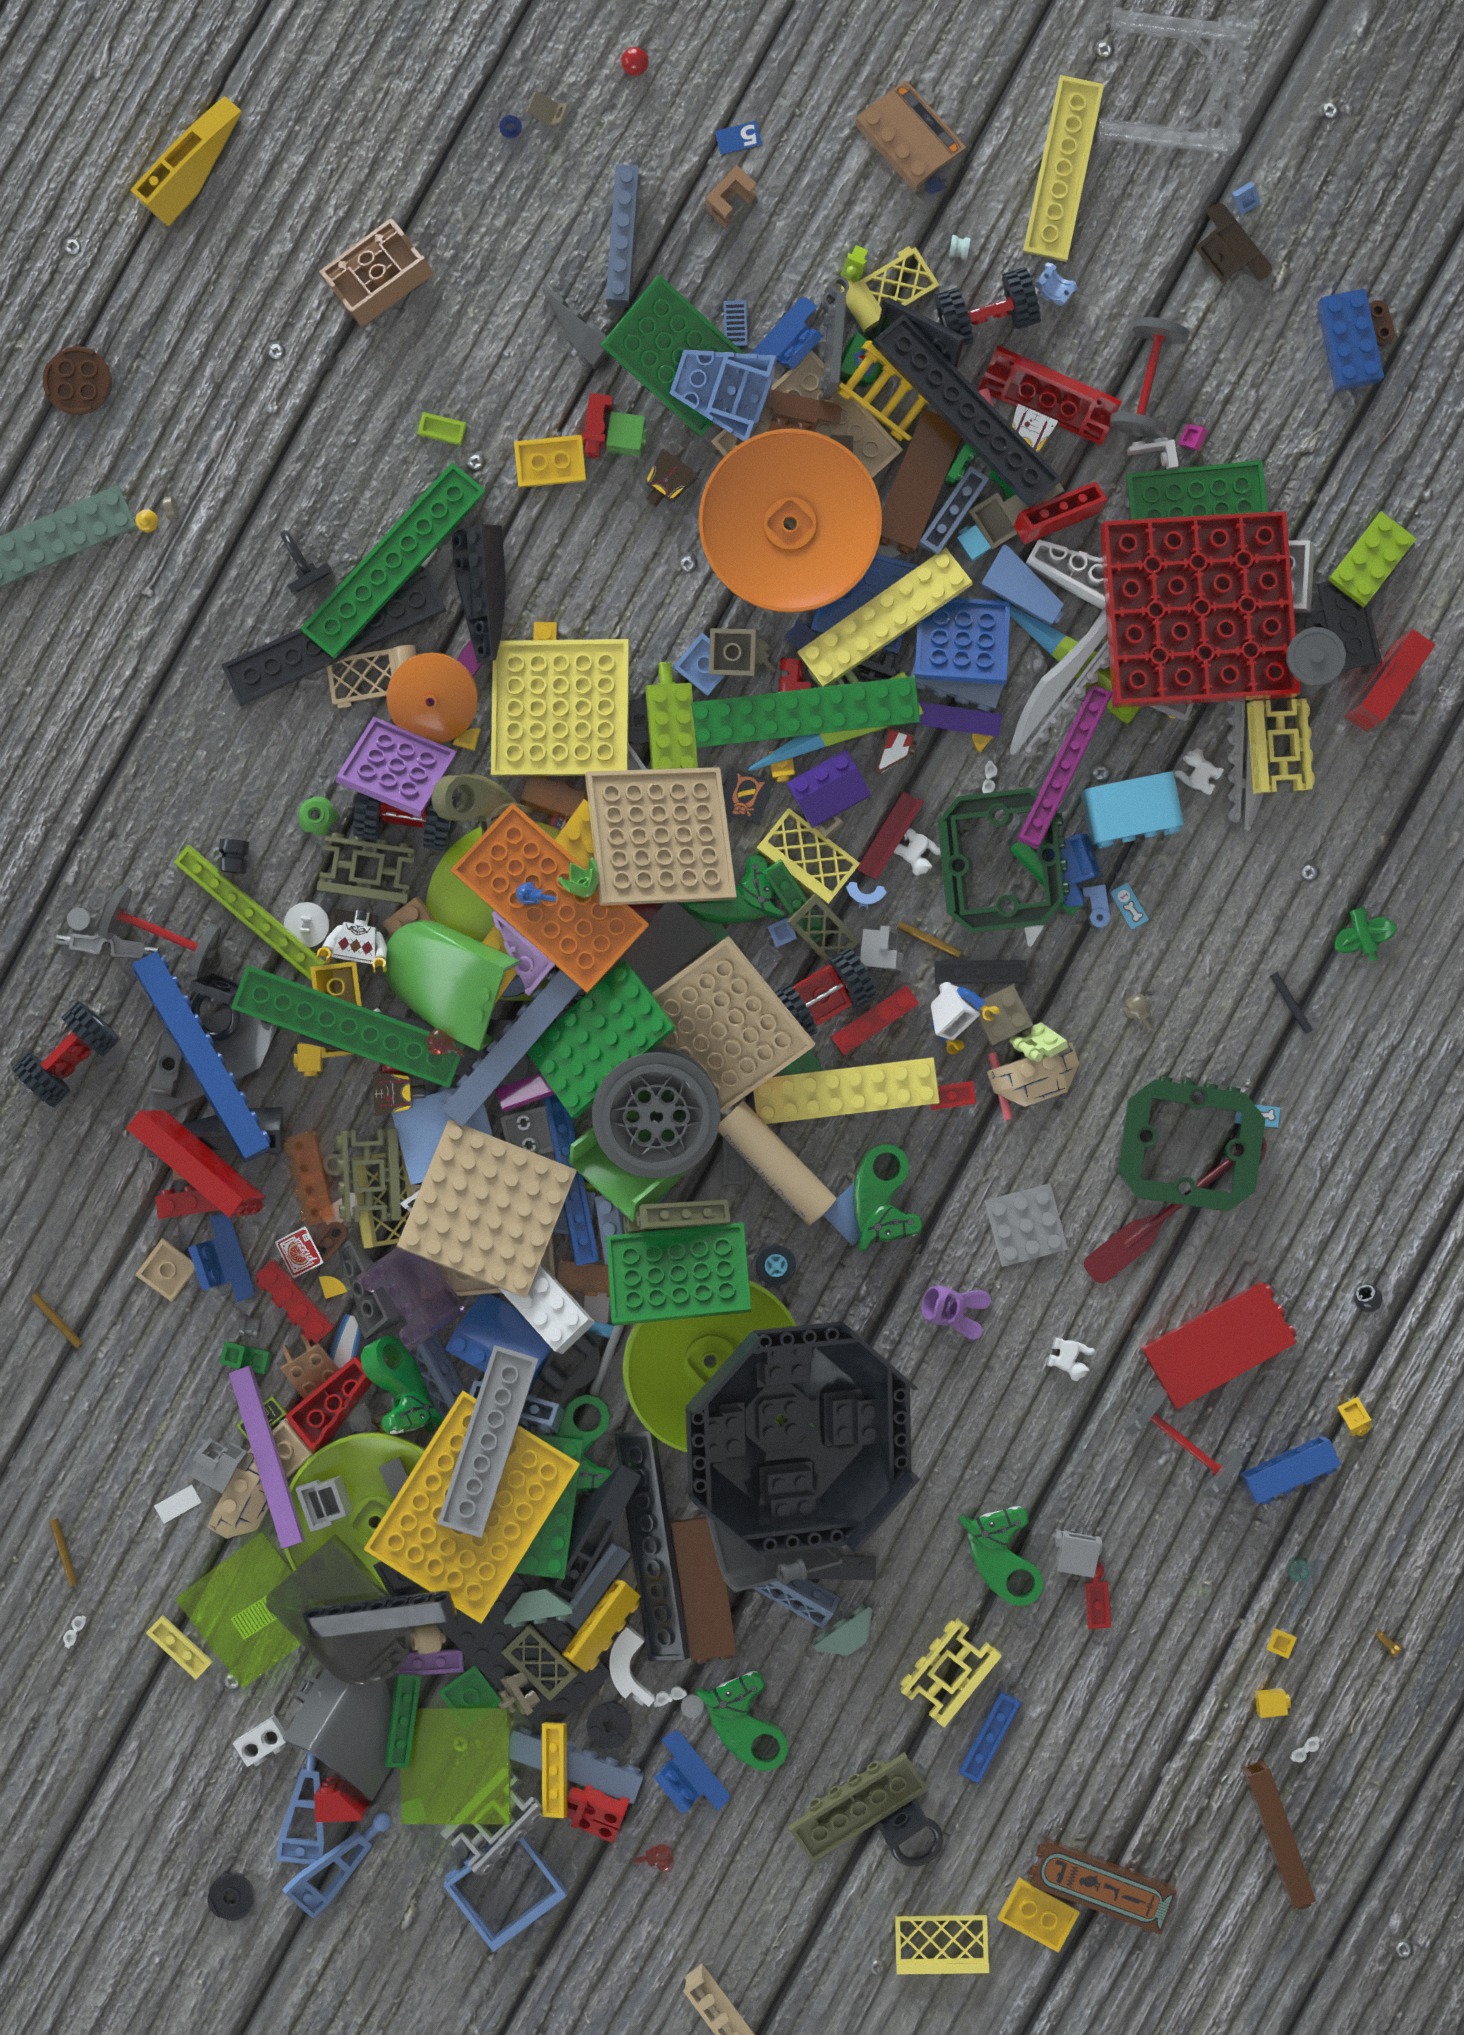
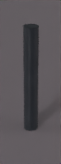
(1290, 1001)

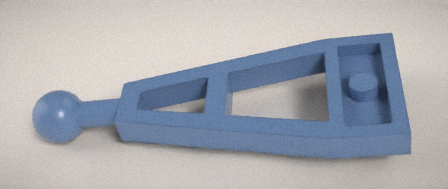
(299, 1849)
(307, 1895)

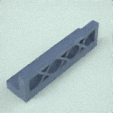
(439, 1372)
(597, 1582)
(809, 1593)

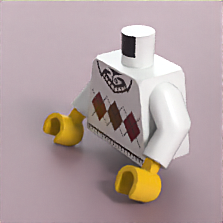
(356, 943)

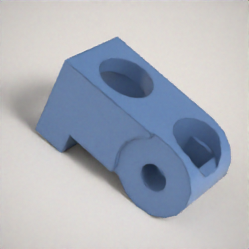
(1098, 904)

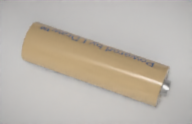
(775, 1162)

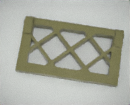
(826, 912)
(536, 1681)

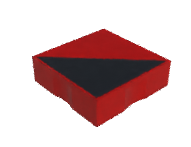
(1389, 680)

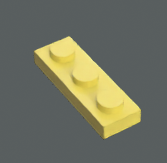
(179, 1647)

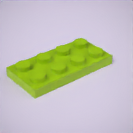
(1372, 559)

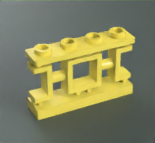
(1263, 749)
(963, 1682)

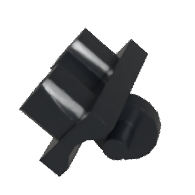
(884, 669)

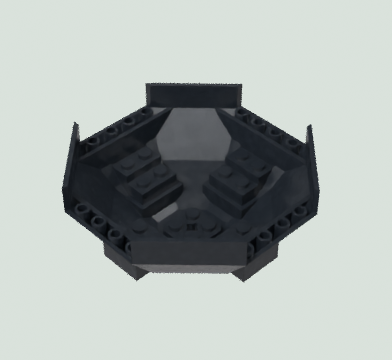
(765, 1476)

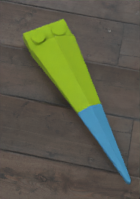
(1059, 646)
(805, 744)

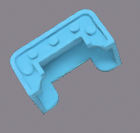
(1132, 809)

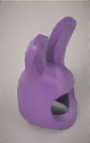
(947, 1308)

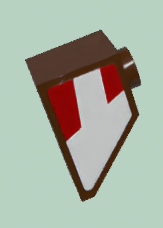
(895, 749)

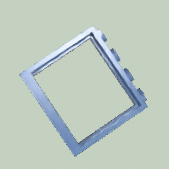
(497, 1940)

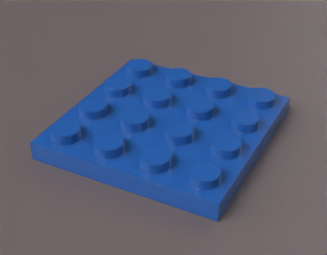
(880, 576)
(964, 642)

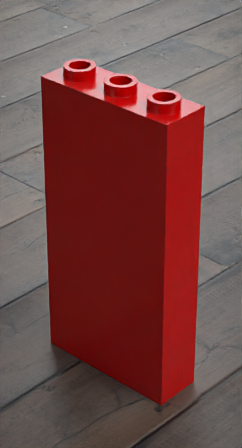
(196, 1163)
(1219, 1344)

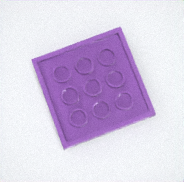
(395, 766)

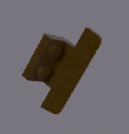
(1230, 247)

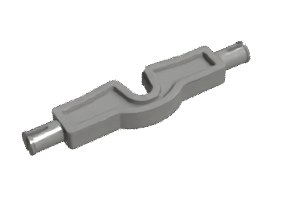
(95, 945)

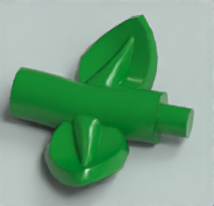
(1364, 934)

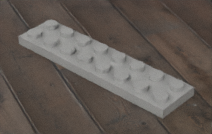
(488, 1441)

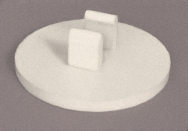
(307, 923)

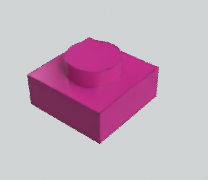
(1193, 437)

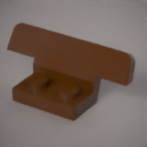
(799, 411)

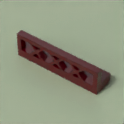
(890, 836)

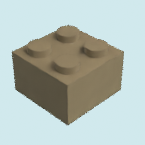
(733, 652)
(1012, 1016)

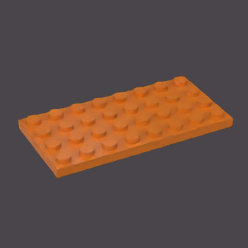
(572, 931)

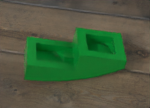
(241, 1356)

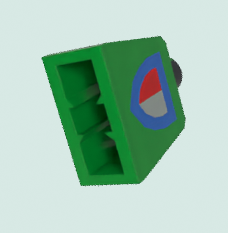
(852, 358)

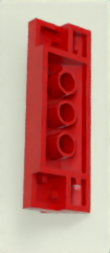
(1048, 392)

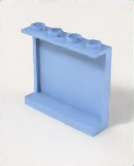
(422, 1128)

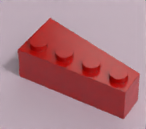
(329, 1405)

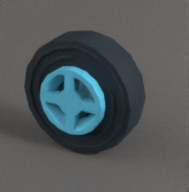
(782, 1263)

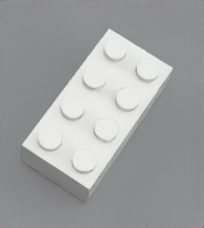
(552, 1311)

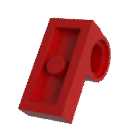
(955, 1095)

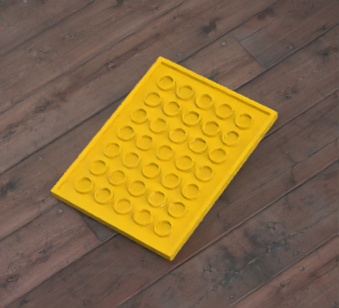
(457, 1561)

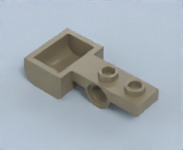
(998, 517)

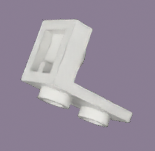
(1169, 454)

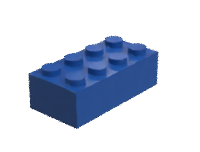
(1350, 340)
(1290, 1469)

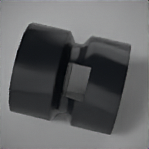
(233, 856)

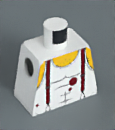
(1033, 426)

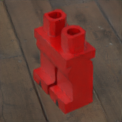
(595, 433)
(596, 1812)

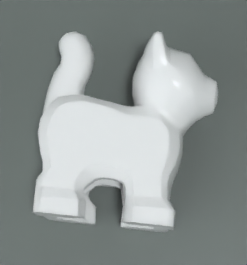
(1203, 771)
(912, 853)
(1066, 1360)

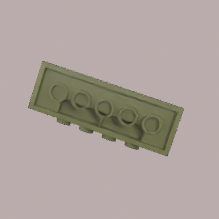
(857, 1805)

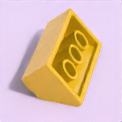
(338, 981)
(601, 1625)

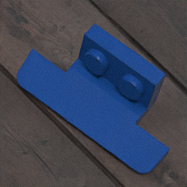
(791, 336)
(1081, 866)
(222, 1260)
(688, 1776)

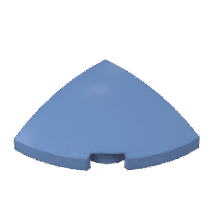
(842, 1216)

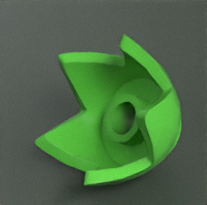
(327, 817)
(582, 881)

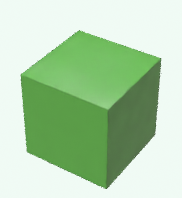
(626, 434)

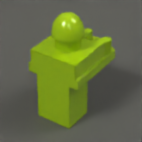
(855, 264)

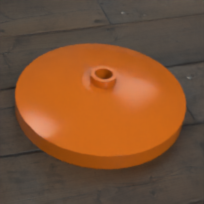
(436, 678)

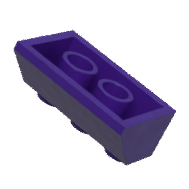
(829, 789)

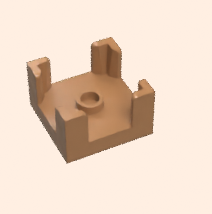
(735, 182)

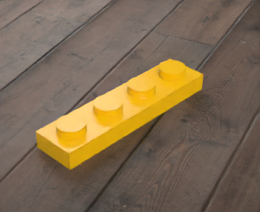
(554, 1770)

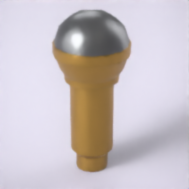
(1395, 1650)

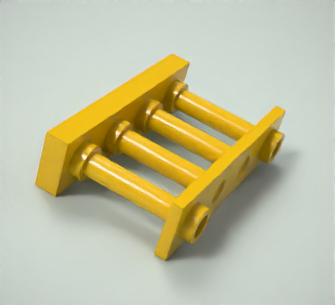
(845, 390)

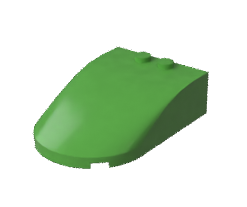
(447, 978)
(617, 1185)

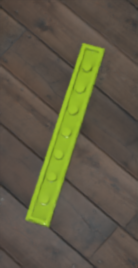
(248, 910)

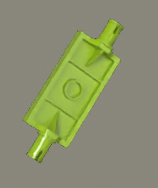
(670, 722)

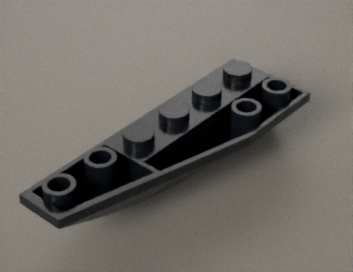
(214, 1136)

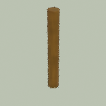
(933, 941)
(56, 1320)
(63, 1551)

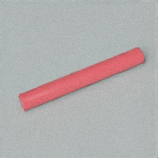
(1004, 1103)

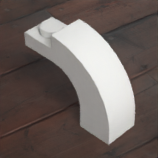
(622, 1651)

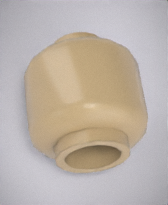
(427, 1638)

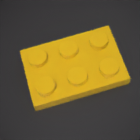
(550, 461)
(1038, 1914)

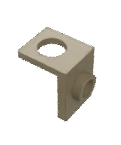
(547, 109)

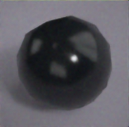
(1368, 1298)

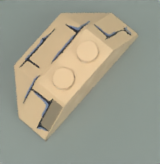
(1035, 1081)
(242, 1502)

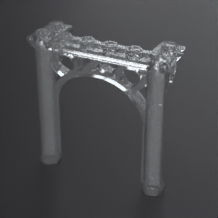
(1219, 140)

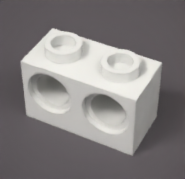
(258, 1737)

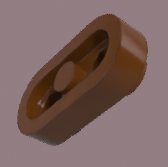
(1382, 322)
(330, 1242)

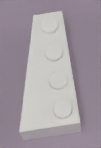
(1070, 570)

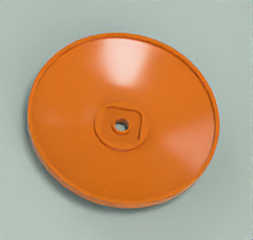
(796, 478)

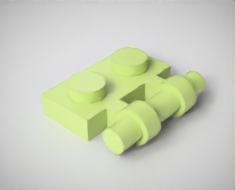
(1039, 1041)

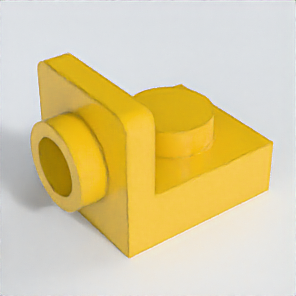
(783, 770)
(1355, 1417)

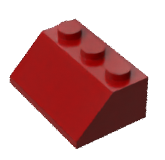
(339, 1802)

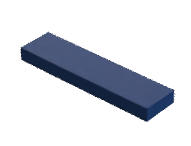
(989, 1737)

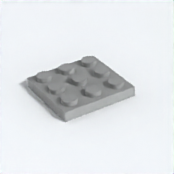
(1025, 1225)

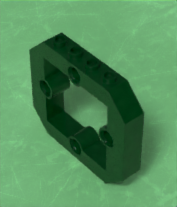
(996, 918)
(1249, 1138)

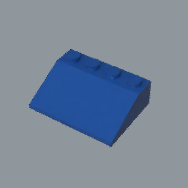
(499, 1324)

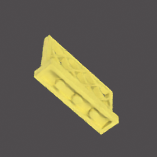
(804, 880)
(366, 1217)
(941, 1965)

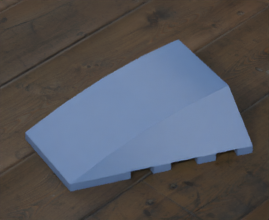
(726, 387)

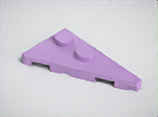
(533, 963)

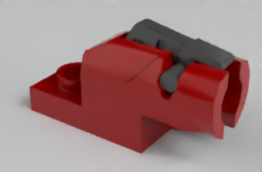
(789, 676)

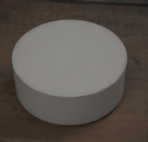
(79, 919)
(692, 1706)

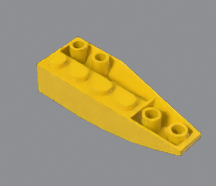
(187, 163)

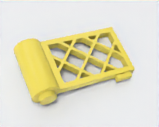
(862, 300)

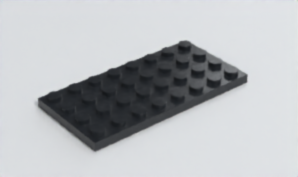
(487, 1640)

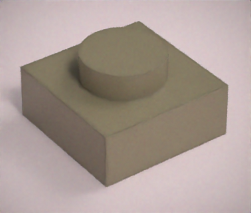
(830, 826)

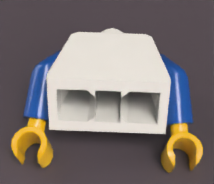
(955, 1011)

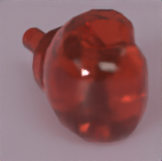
(440, 1042)
(657, 1856)

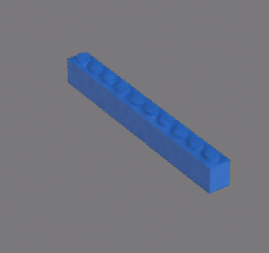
(201, 1057)

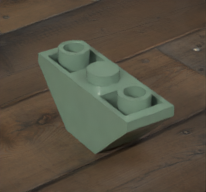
(538, 1606)
(847, 1633)

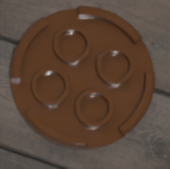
(77, 380)

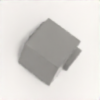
(880, 949)
(217, 1464)
(324, 1502)
(1077, 1553)

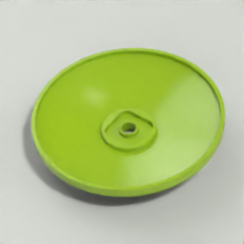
(667, 1360)
(357, 1462)

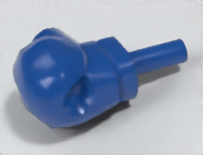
(529, 894)

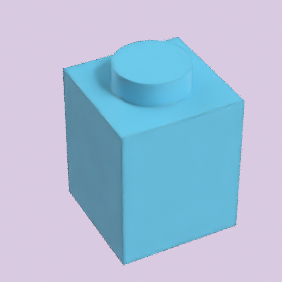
(972, 543)

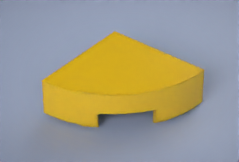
(468, 739)
(980, 741)
(332, 1286)

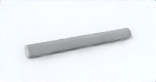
(606, 1359)

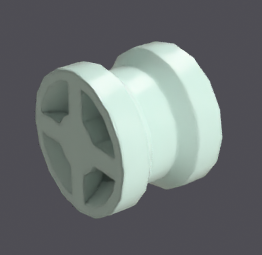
(959, 247)

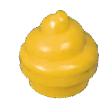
(146, 521)

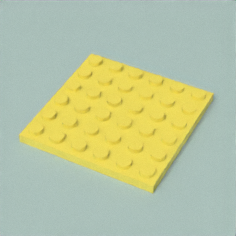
(560, 707)

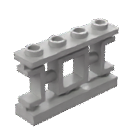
(503, 1839)

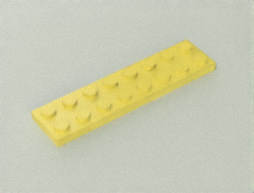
(1063, 168)
(885, 618)
(847, 1091)

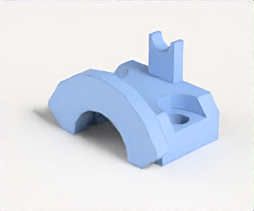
(1054, 285)
(865, 899)

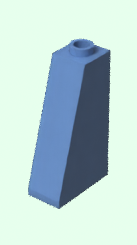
(1015, 582)

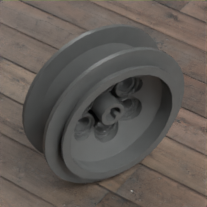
(656, 1072)

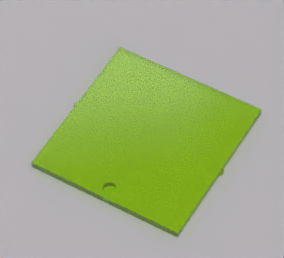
(233, 1614)
(458, 1768)

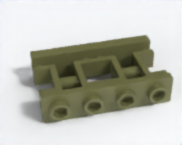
(364, 886)
(389, 1174)
(678, 1215)

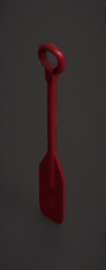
(1141, 1233)

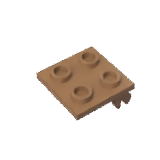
(309, 1369)

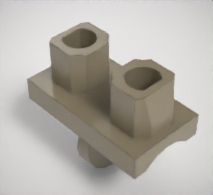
(523, 1702)

